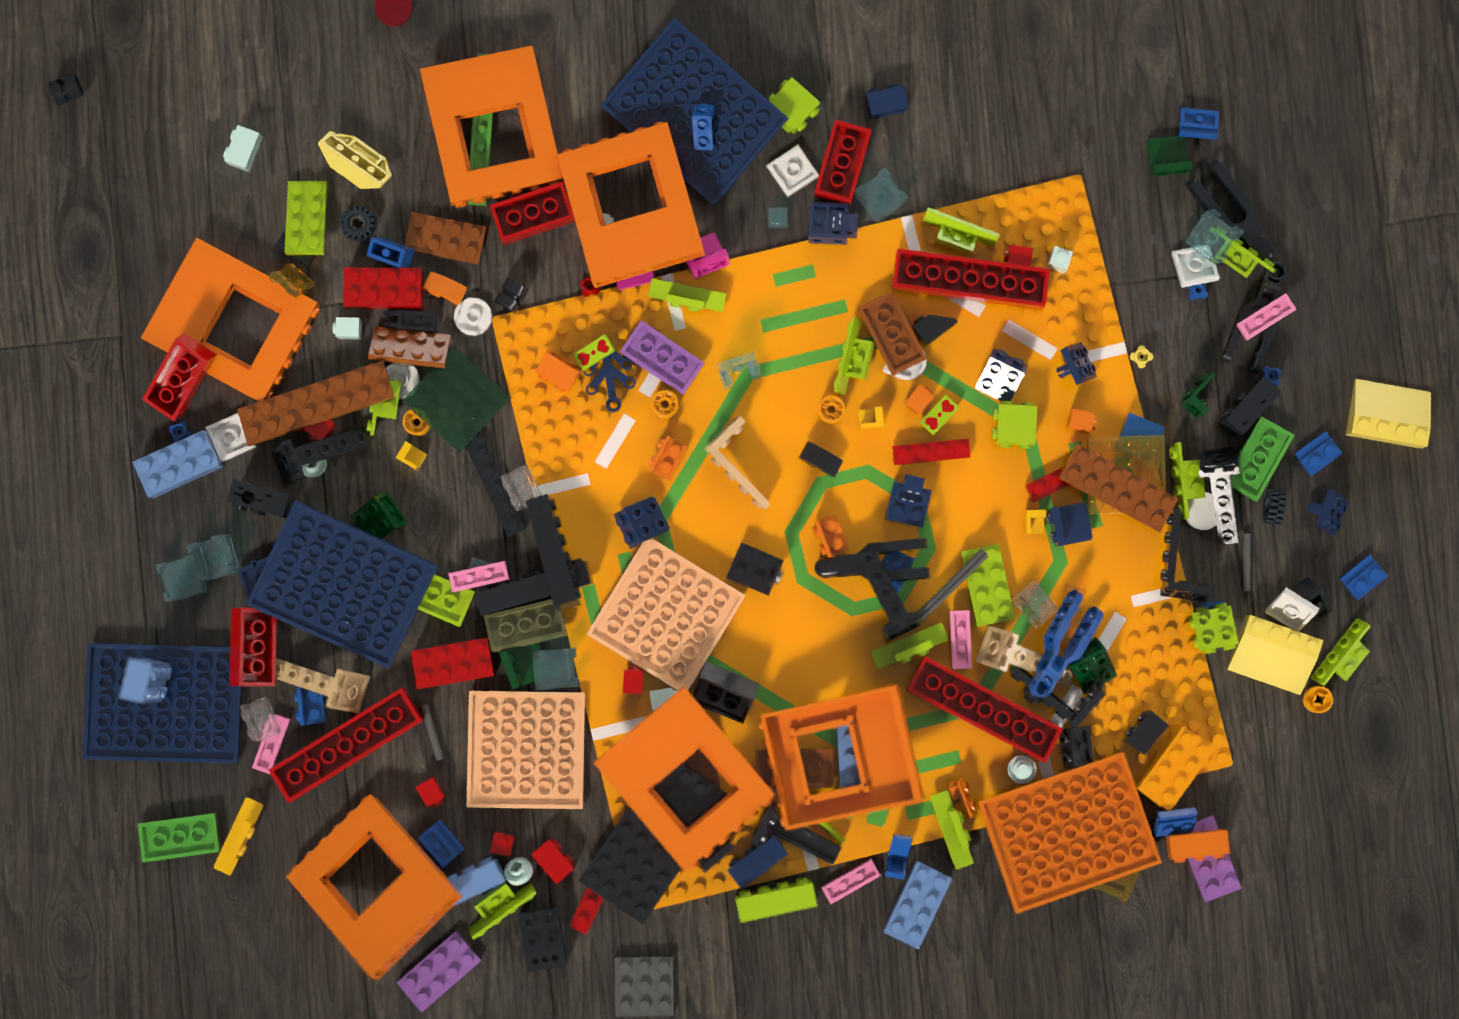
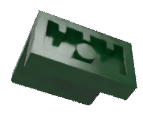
(1168, 156)
(1195, 405)
(379, 516)
(520, 664)
(1093, 666)

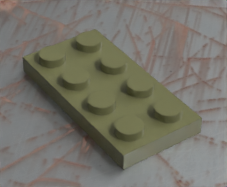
(524, 626)

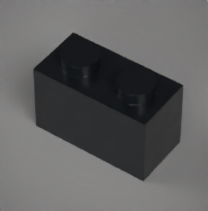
(1145, 731)

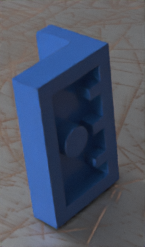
(310, 706)

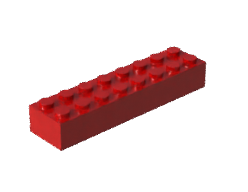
(970, 279)
(984, 709)
(346, 745)

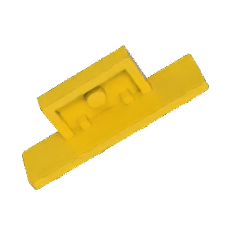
(238, 836)

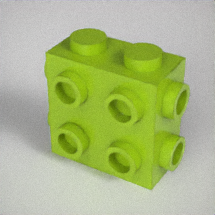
(796, 104)
(1015, 424)
(1214, 628)

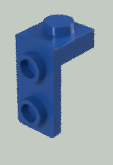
(702, 126)
(897, 856)

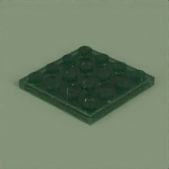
(456, 400)

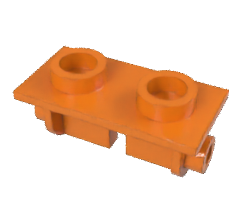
(962, 790)

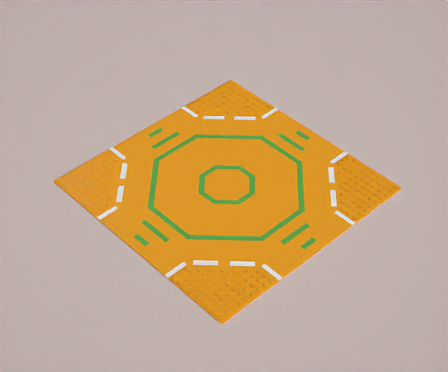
(817, 632)

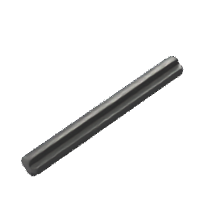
(952, 584)

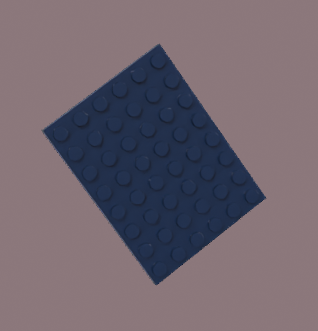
(667, 86)
(342, 584)
(191, 724)

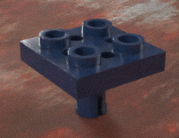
(1077, 364)
(1329, 512)

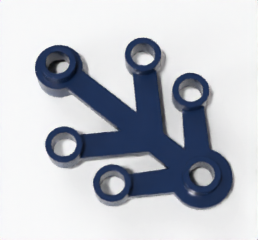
(608, 372)

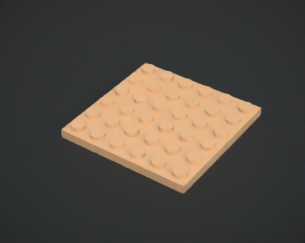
(666, 614)
(526, 749)

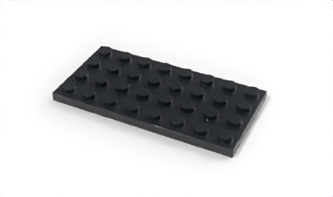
(632, 863)

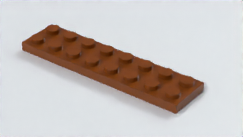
(316, 403)

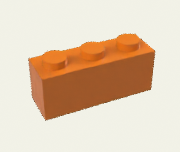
(1197, 845)

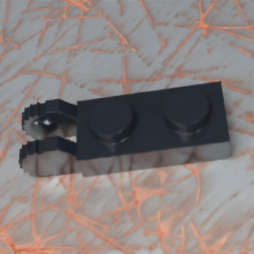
(412, 320)

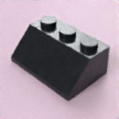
(725, 692)

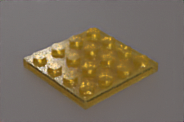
(1136, 454)

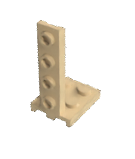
(732, 473)
(1000, 649)
(343, 691)

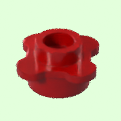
(585, 290)

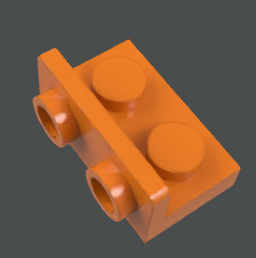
(667, 458)
(830, 535)

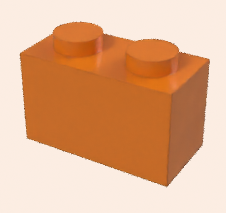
(558, 371)

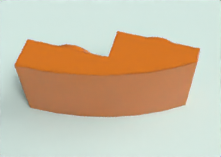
(445, 287)

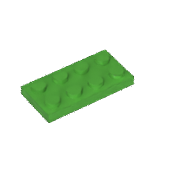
(1260, 458)
(179, 837)

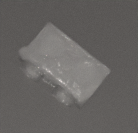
(520, 486)
(1035, 604)
(260, 720)

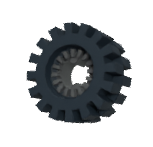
(364, 216)
(1274, 507)

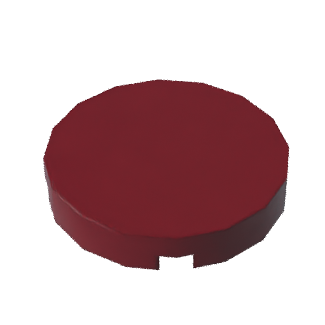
(393, 12)

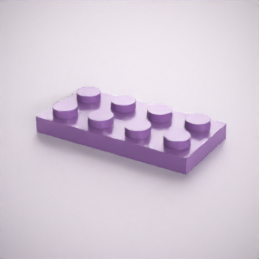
(662, 357)
(1213, 875)
(439, 971)

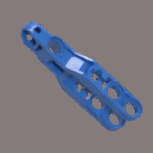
(1051, 666)

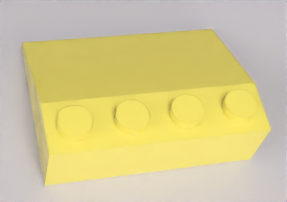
(1390, 414)
(1274, 654)

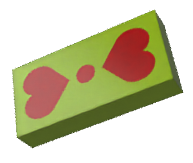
(594, 352)
(939, 415)

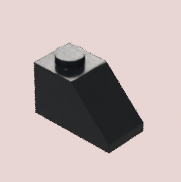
(932, 327)
(1314, 594)

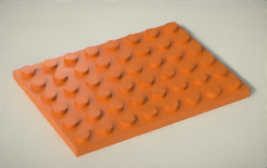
(1069, 832)

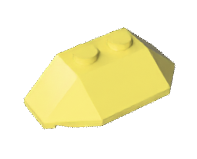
(355, 160)

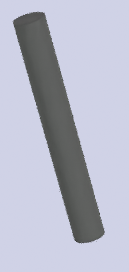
(1246, 562)
(432, 732)

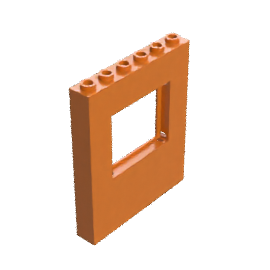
(485, 87)
(642, 241)
(198, 299)
(658, 748)
(880, 748)
(399, 913)

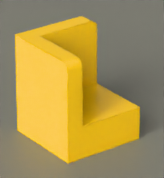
(871, 418)
(411, 456)
(1034, 521)

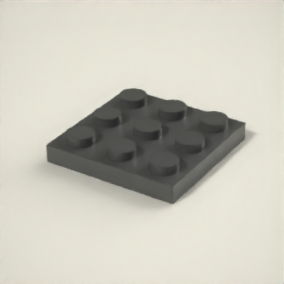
(644, 986)

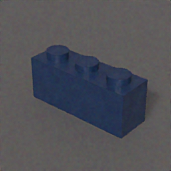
(756, 861)

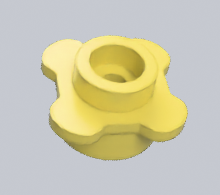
(1146, 356)

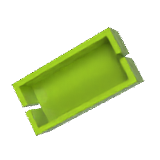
(775, 900)

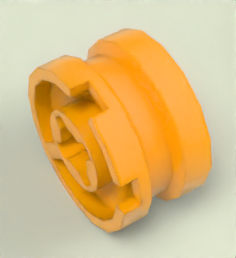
(658, 399)
(830, 401)
(409, 426)
(1310, 696)

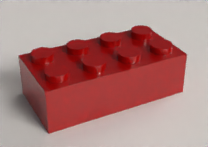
(842, 162)
(532, 213)
(383, 288)
(179, 377)
(252, 648)
(453, 663)

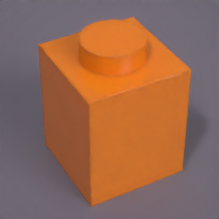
(919, 399)
(1081, 421)

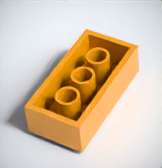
(1174, 768)

